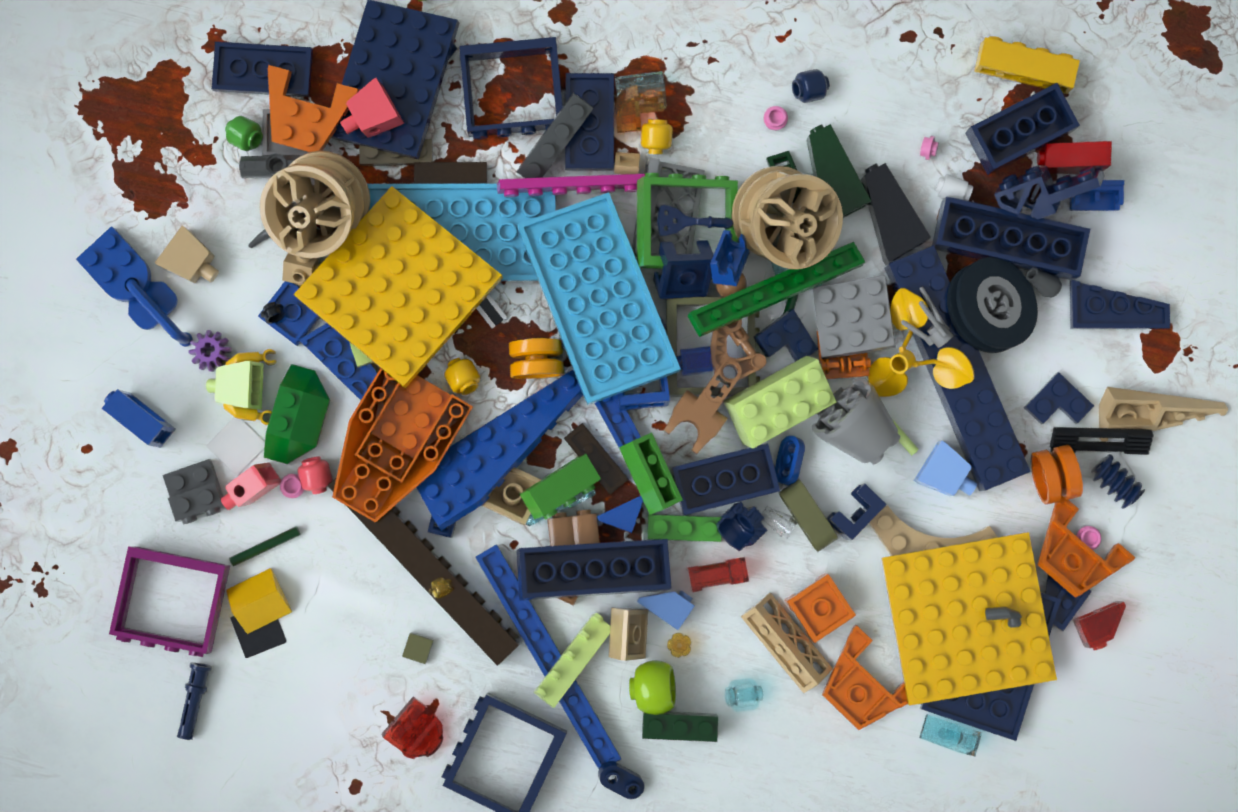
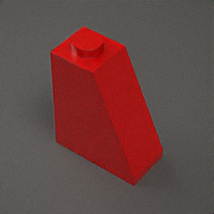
(1073, 157)

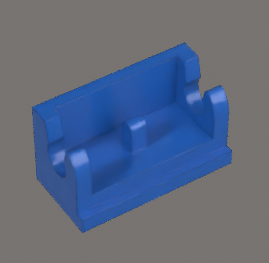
(1103, 198)
(729, 259)

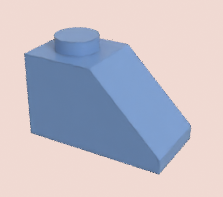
(669, 606)

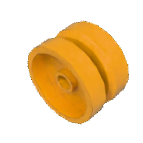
(536, 355)

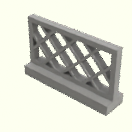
(655, 166)

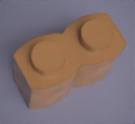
(573, 529)

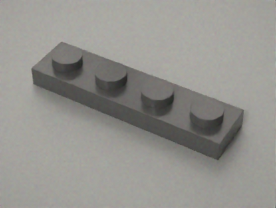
(555, 137)

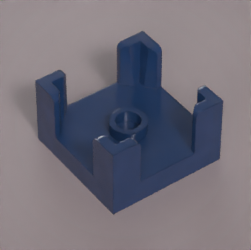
(684, 273)
(861, 517)

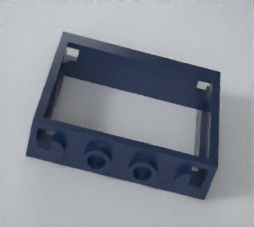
(506, 50)
(471, 729)

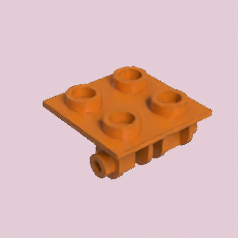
(845, 366)

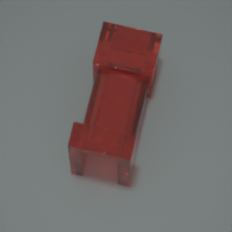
(720, 573)

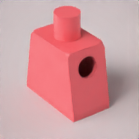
(371, 111)
(250, 485)

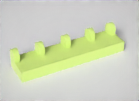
(573, 660)

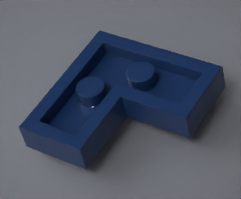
(787, 332)
(1058, 394)

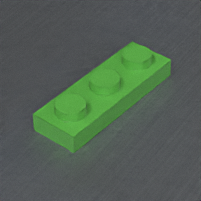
(683, 528)

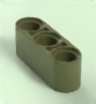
(808, 515)

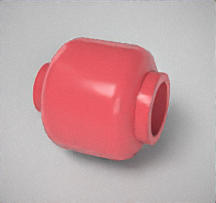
(315, 475)

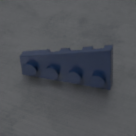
(1106, 309)

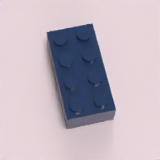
(1022, 129)
(725, 479)

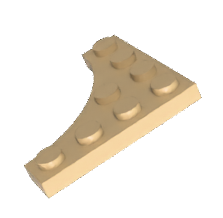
(903, 539)

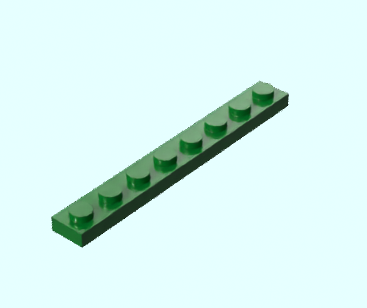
(774, 290)

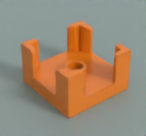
(820, 608)

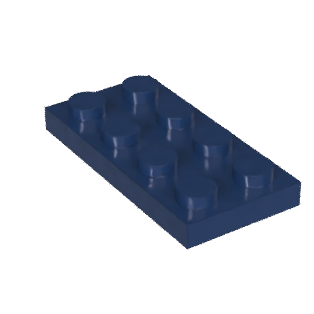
(245, 67)
(594, 141)

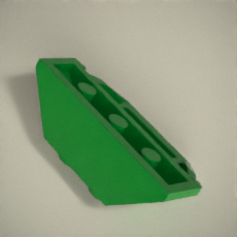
(296, 416)

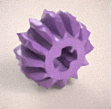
(204, 344)

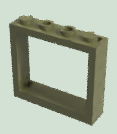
(671, 331)

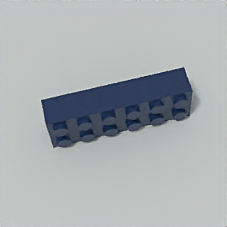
(1027, 243)
(593, 569)

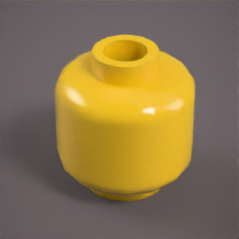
(656, 136)
(462, 376)

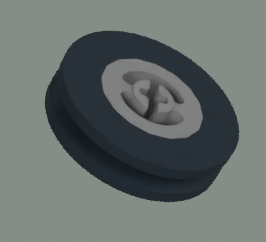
(992, 305)

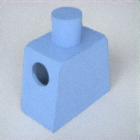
(946, 471)

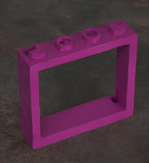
(150, 639)

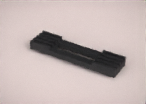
(1135, 442)

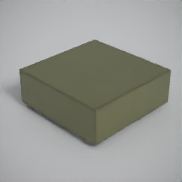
(417, 648)

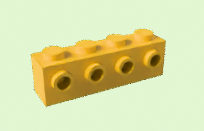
(1025, 64)

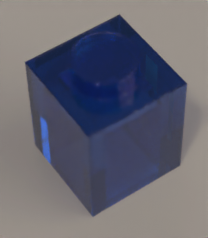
(695, 361)

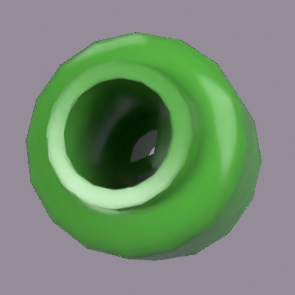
(243, 133)

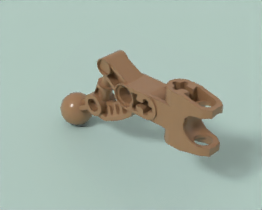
(702, 410)

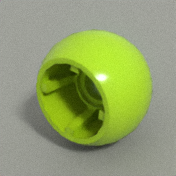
(653, 687)

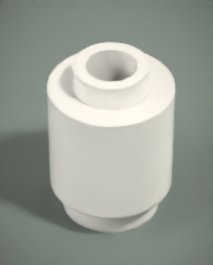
(953, 187)

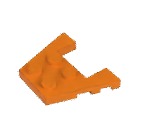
(300, 122)
(1070, 559)
(855, 690)

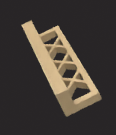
(784, 646)

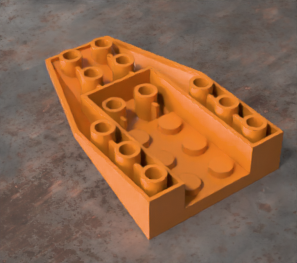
(395, 442)

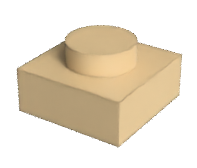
(626, 163)

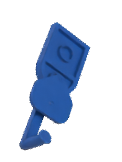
(116, 269)

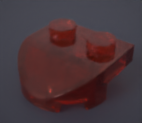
(415, 730)

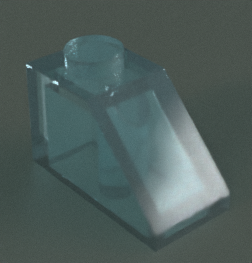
(950, 735)

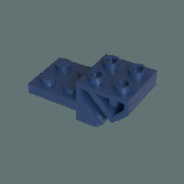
(1015, 190)

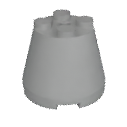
(858, 423)

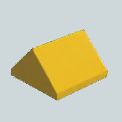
(258, 601)

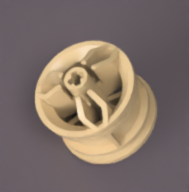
(295, 223)
(807, 227)

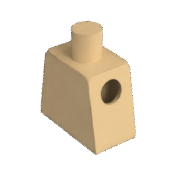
(188, 257)

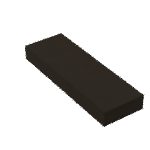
(450, 172)
(585, 443)

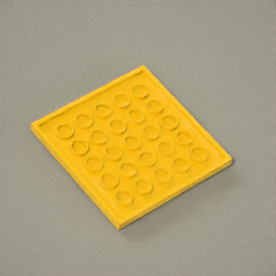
(398, 286)
(942, 622)

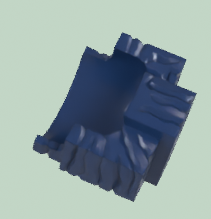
(741, 526)

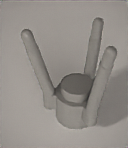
(939, 331)

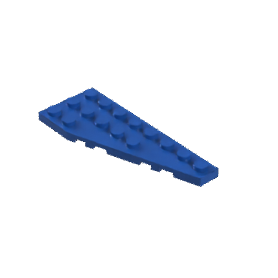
(488, 454)

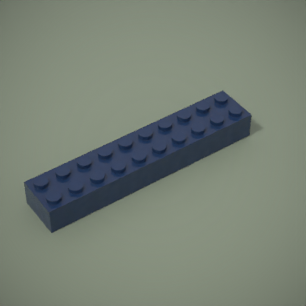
(974, 407)

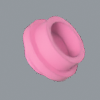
(775, 118)
(929, 147)
(291, 486)
(1089, 536)

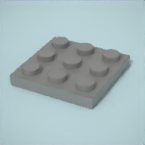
(854, 317)

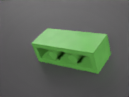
(650, 473)
(560, 487)

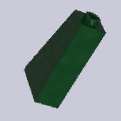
(834, 167)

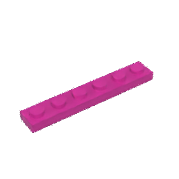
(561, 185)

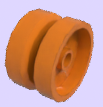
(1056, 474)

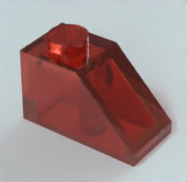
(1099, 625)

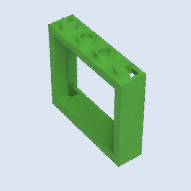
(644, 185)

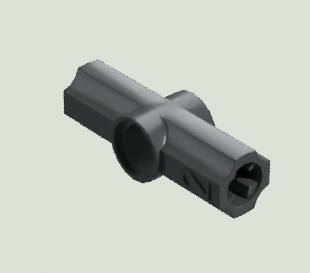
(263, 165)

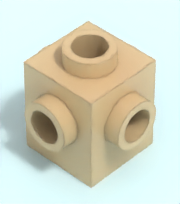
(298, 269)

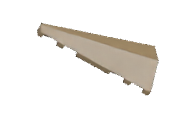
(1151, 411)

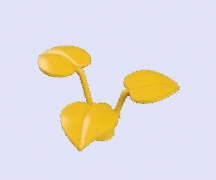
(888, 374)

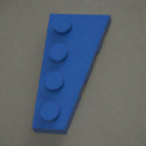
(338, 357)

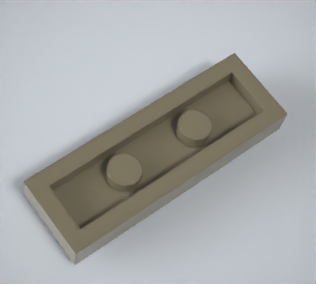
(374, 157)

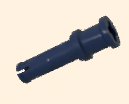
(195, 689)

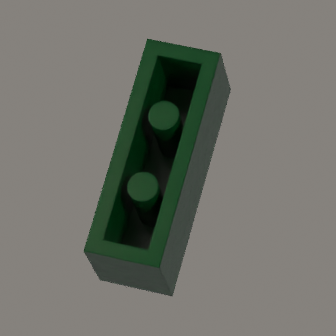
(680, 726)

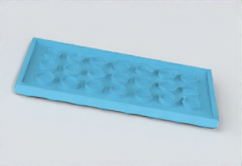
(480, 219)
(598, 298)

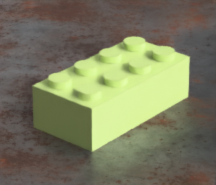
(779, 401)

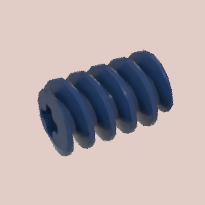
(1117, 481)

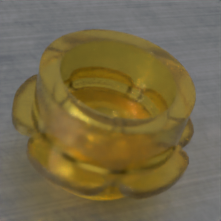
(440, 588)
(679, 638)

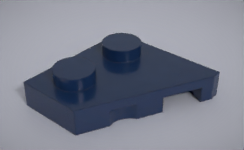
(1069, 604)

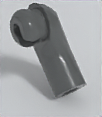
(1000, 613)

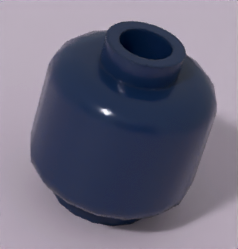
(810, 86)

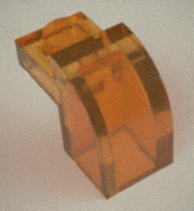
(630, 105)

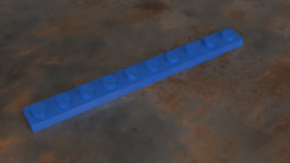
(546, 655)

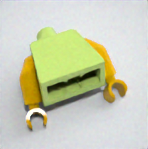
(241, 385)

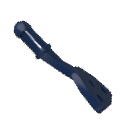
(683, 221)

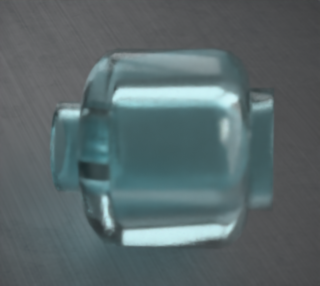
(743, 695)

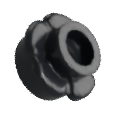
(273, 312)

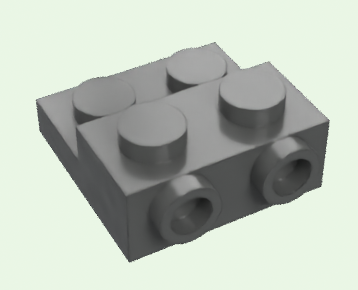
(193, 491)

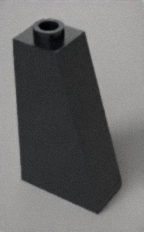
(892, 215)

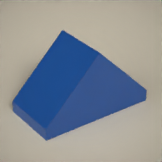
(623, 515)

